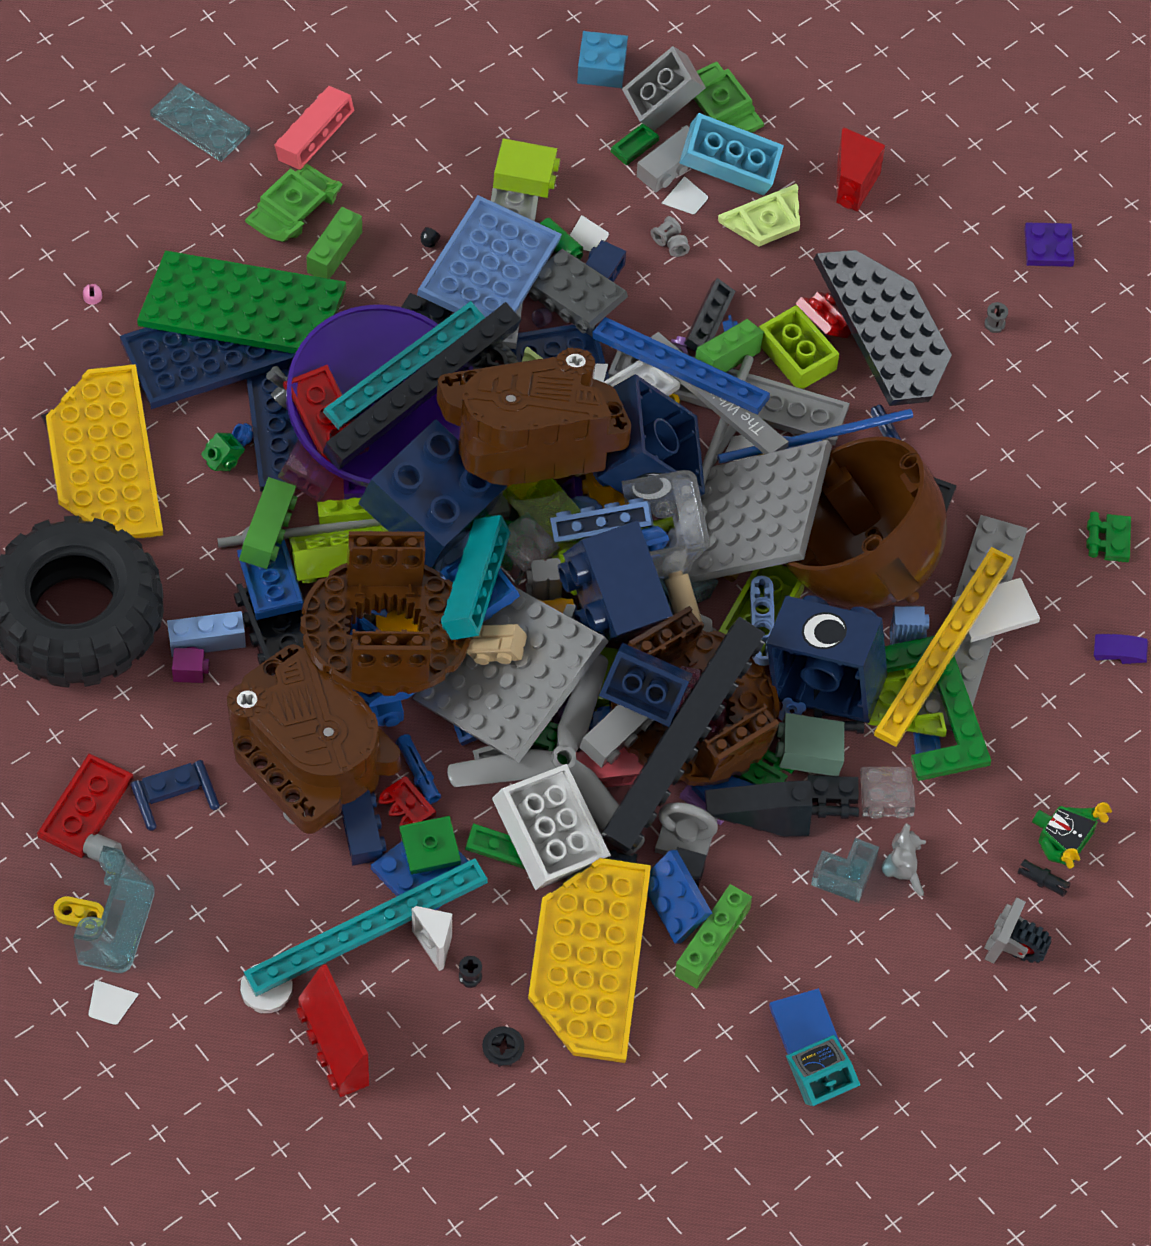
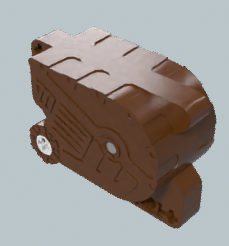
(534, 418)
(308, 737)

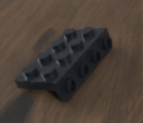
(269, 633)

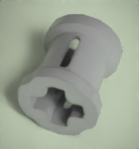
(665, 236)

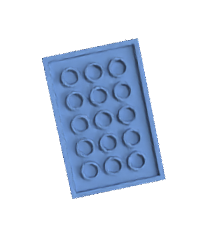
(489, 260)

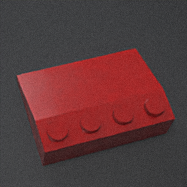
(334, 1034)

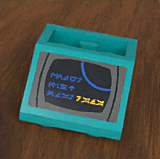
(822, 1070)

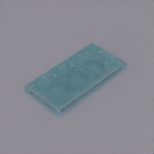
(200, 122)

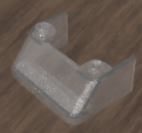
(675, 497)

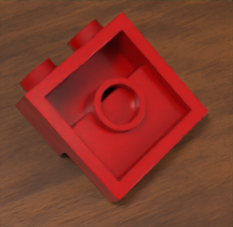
(825, 314)

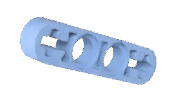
(762, 620)

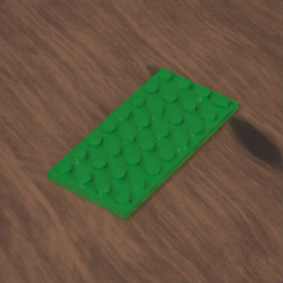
(238, 302)

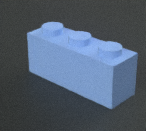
(208, 632)

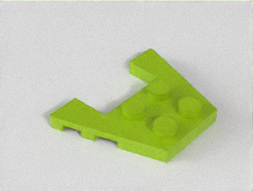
(925, 723)

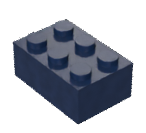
(645, 684)

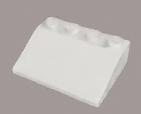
(550, 826)

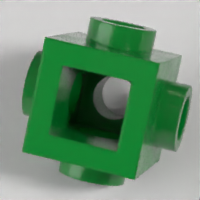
(222, 452)

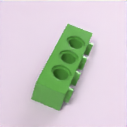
(713, 936)

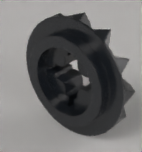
(495, 1038)

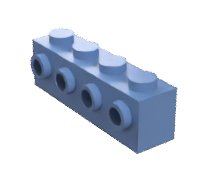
(589, 522)

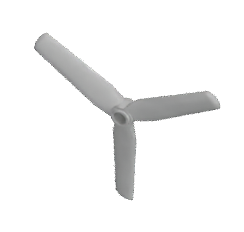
(570, 732)

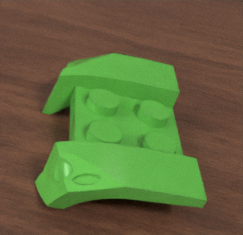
(726, 99)
(291, 201)

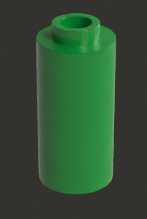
(566, 242)

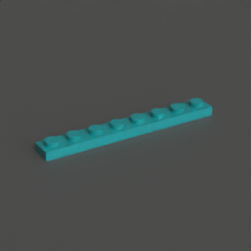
(402, 366)

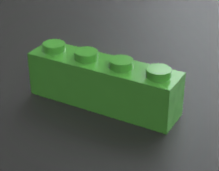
(268, 522)

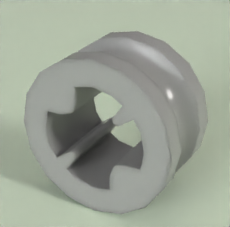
(678, 245)

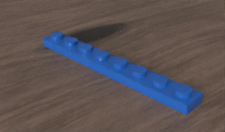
(681, 365)

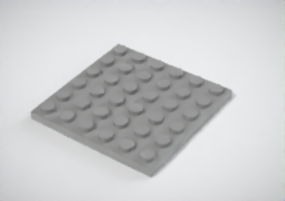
(760, 510)
(516, 701)

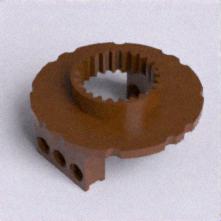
(380, 574)
(750, 709)

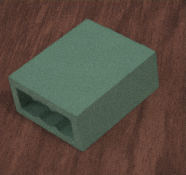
(810, 744)

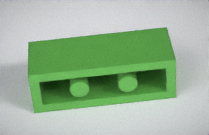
(334, 243)
(731, 346)

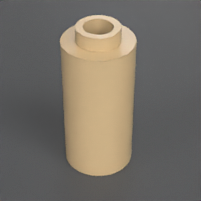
(681, 593)

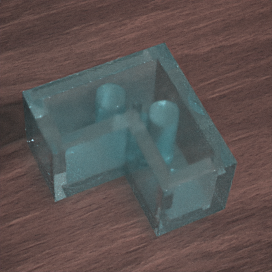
(849, 875)

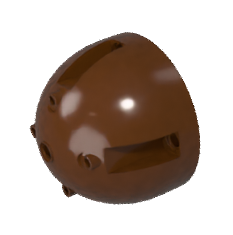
(874, 526)

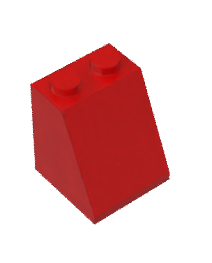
(857, 168)

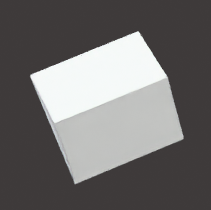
(433, 932)

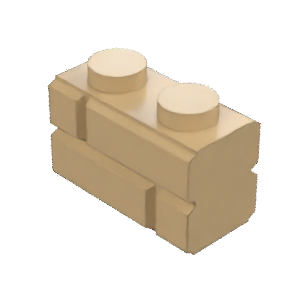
(498, 644)

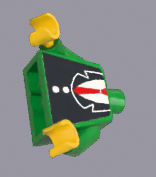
(1068, 831)

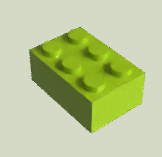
(798, 348)

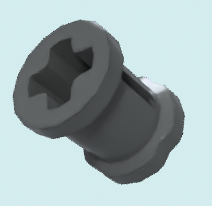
(1000, 316)

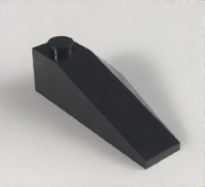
(769, 807)

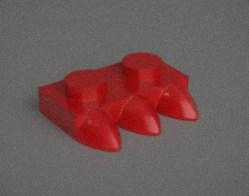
(407, 802)

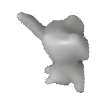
(903, 859)

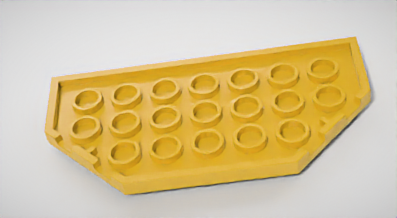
(105, 453)
(591, 957)

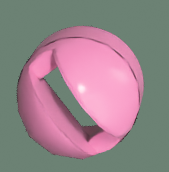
(97, 294)

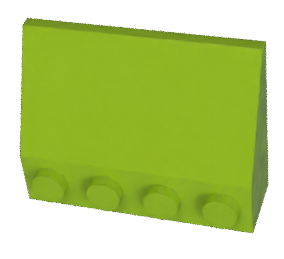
(321, 553)

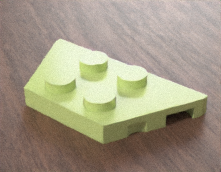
(765, 217)

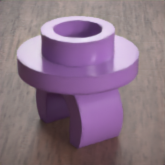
(679, 343)

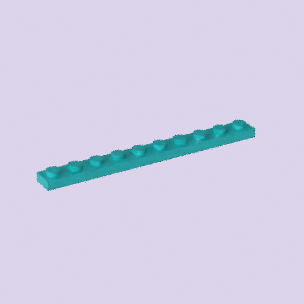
(364, 927)

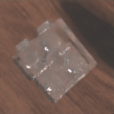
(887, 792)

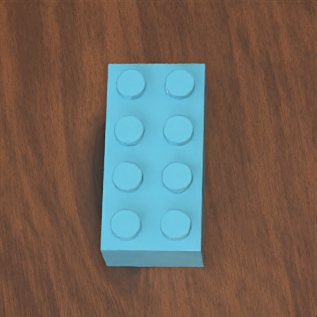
(731, 154)

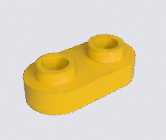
(79, 907)

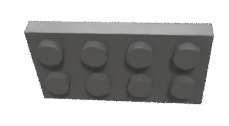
(576, 291)

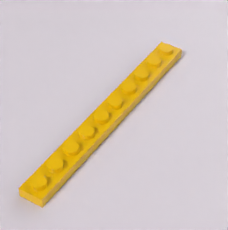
(943, 647)

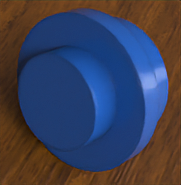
(243, 433)

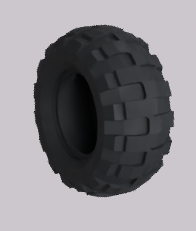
(85, 649)

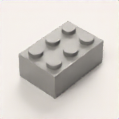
(663, 88)

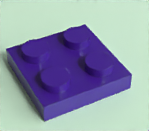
(1049, 244)

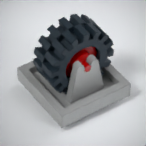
(1017, 936)

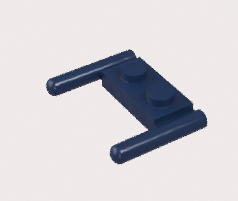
(171, 784)

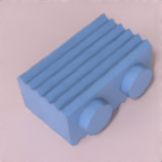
(908, 624)

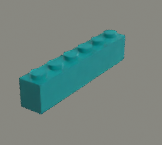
(476, 577)

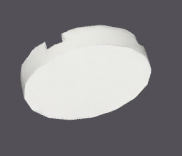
(269, 1001)

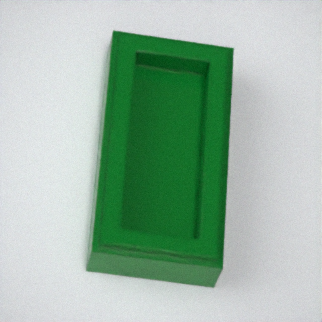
(634, 144)

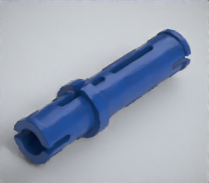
(422, 777)

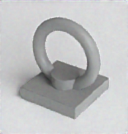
(685, 828)

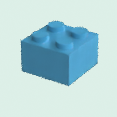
(602, 59)

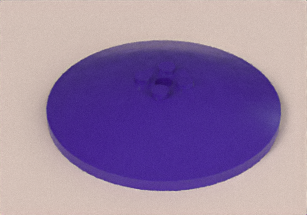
(353, 348)

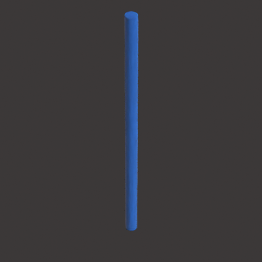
(822, 434)

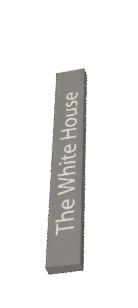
(742, 420)

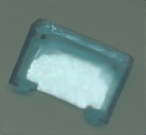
(114, 938)

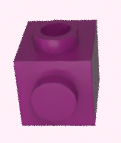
(189, 665)

